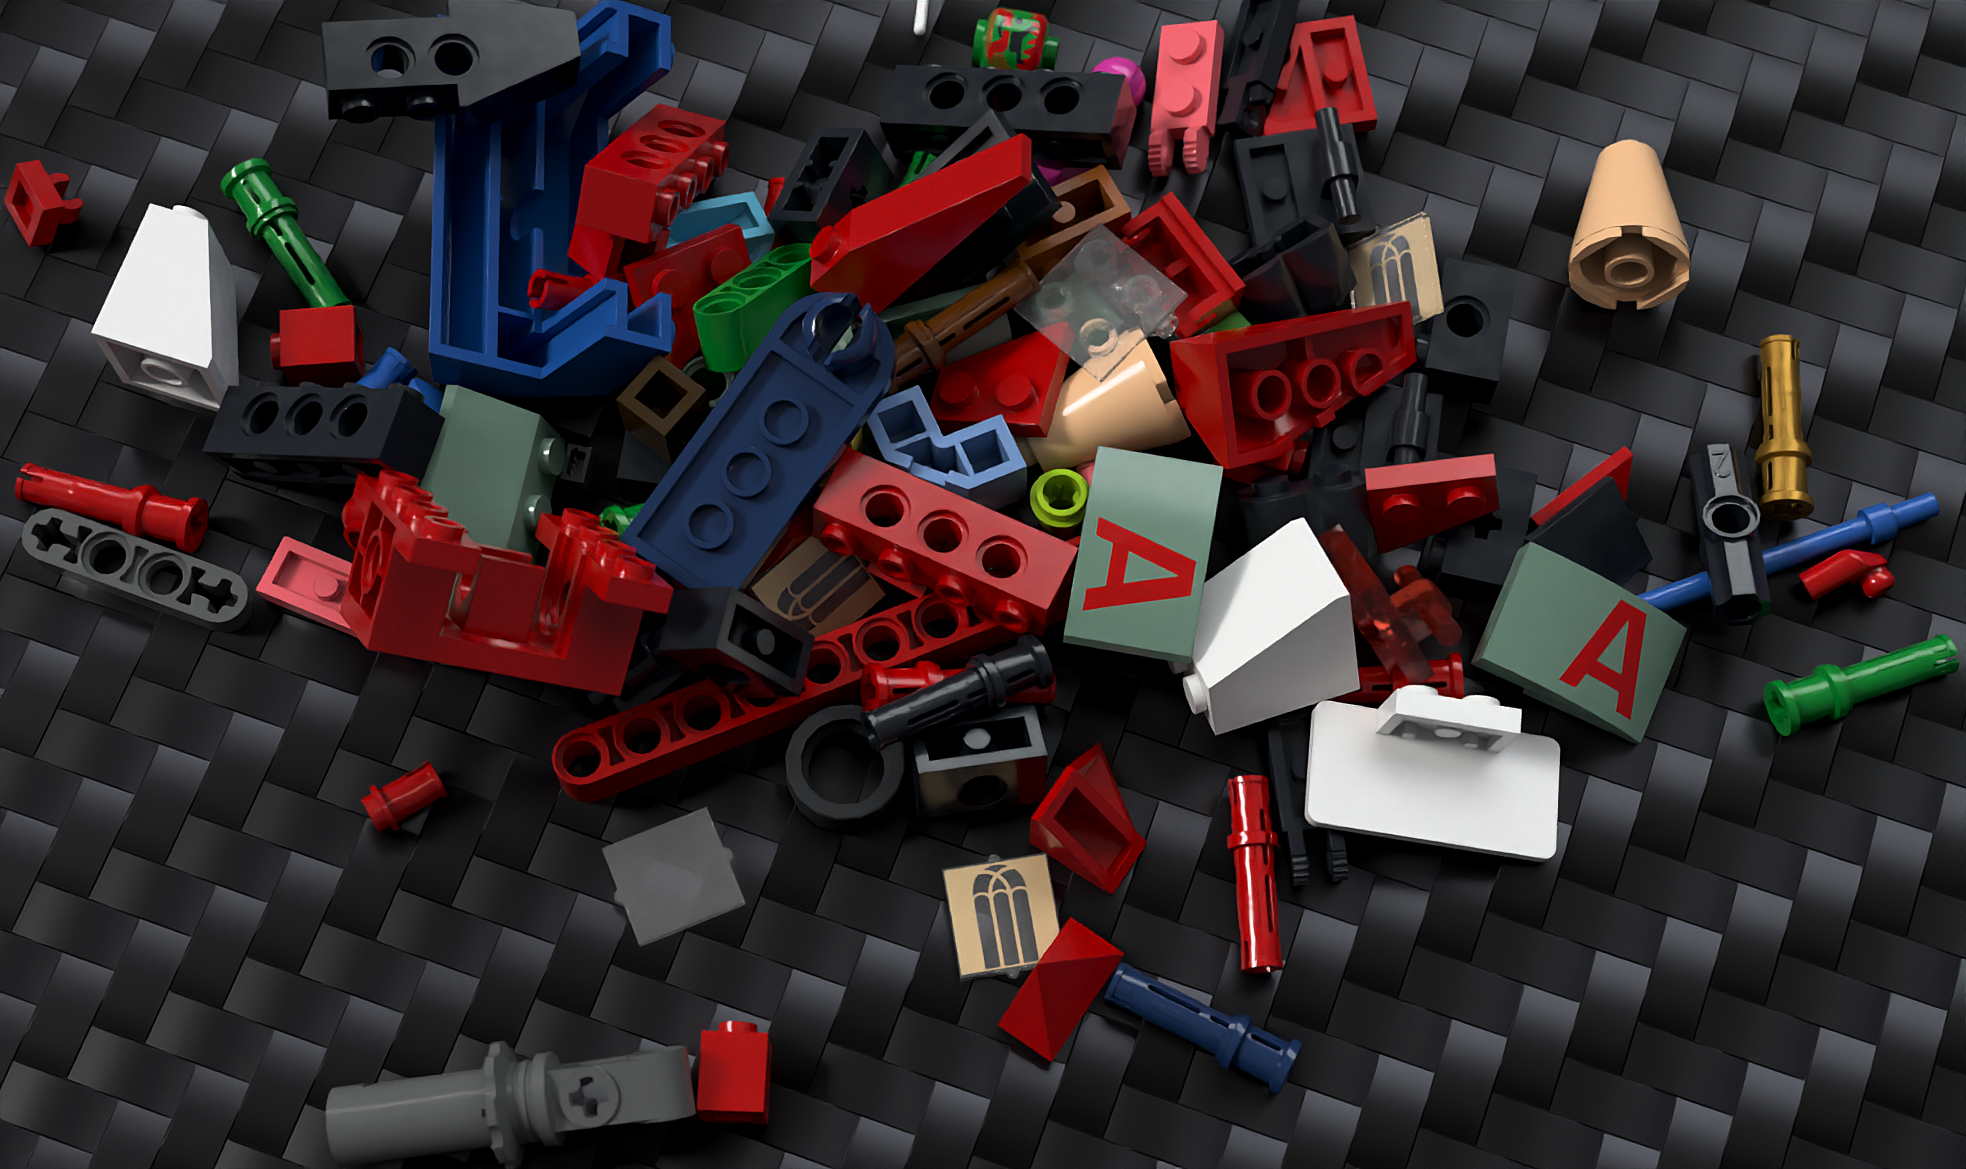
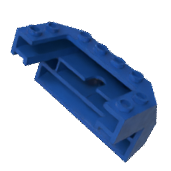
(511, 208)

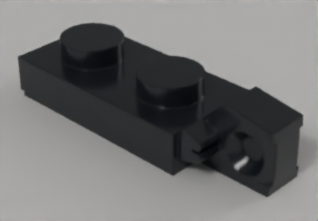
(1254, 64)

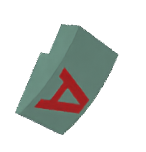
(1143, 554)
(1579, 642)

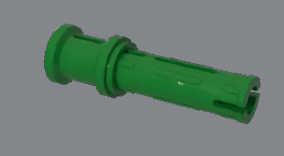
(275, 222)
(1835, 690)

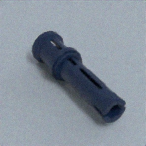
(1230, 1038)

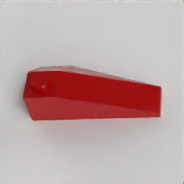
(904, 233)
(1274, 381)

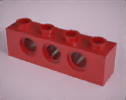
(652, 173)
(929, 514)

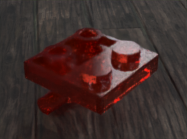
(1397, 621)

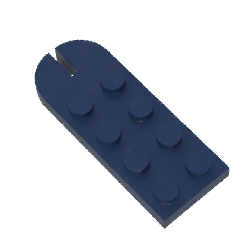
(766, 444)

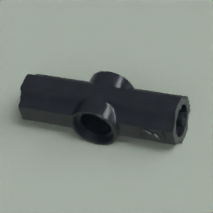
(1729, 535)

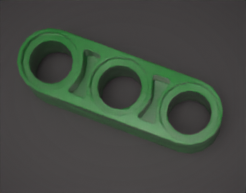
(746, 307)

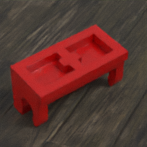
(1185, 255)

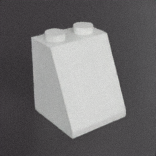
(173, 311)
(1271, 634)

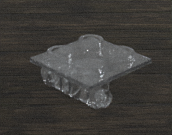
(1102, 303)

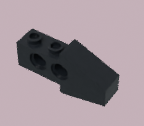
(506, 48)

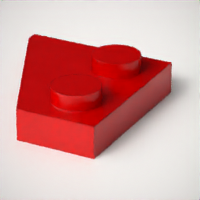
(1320, 72)
(688, 274)
(1010, 379)
(1429, 498)

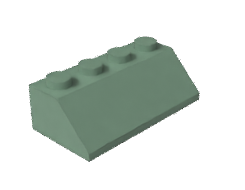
(494, 469)

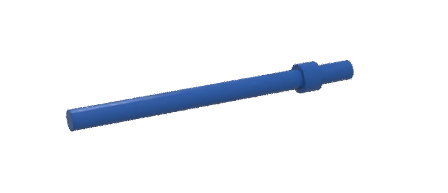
(1871, 525)

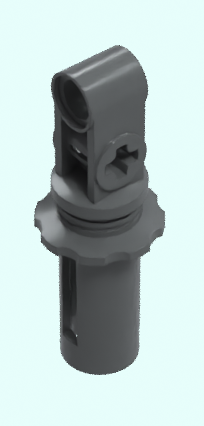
(504, 1105)

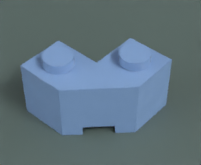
(973, 462)

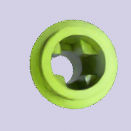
(1060, 502)

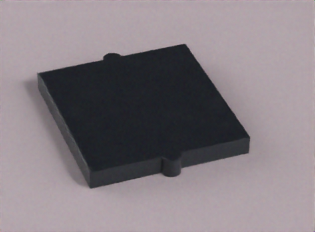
(1597, 533)

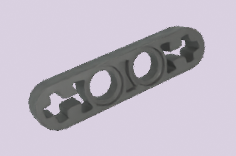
(135, 576)

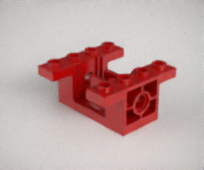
(505, 615)

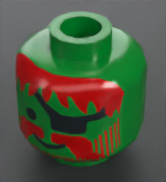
(1015, 41)

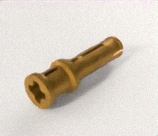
(1783, 452)

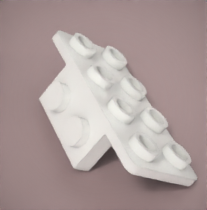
(1434, 774)

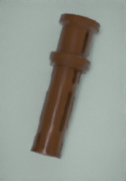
(927, 343)

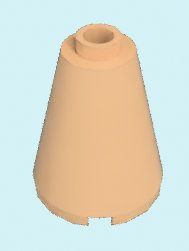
(1628, 233)
(1123, 412)

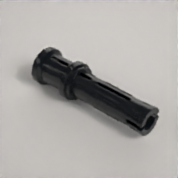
(983, 683)

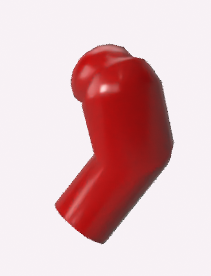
(1849, 567)

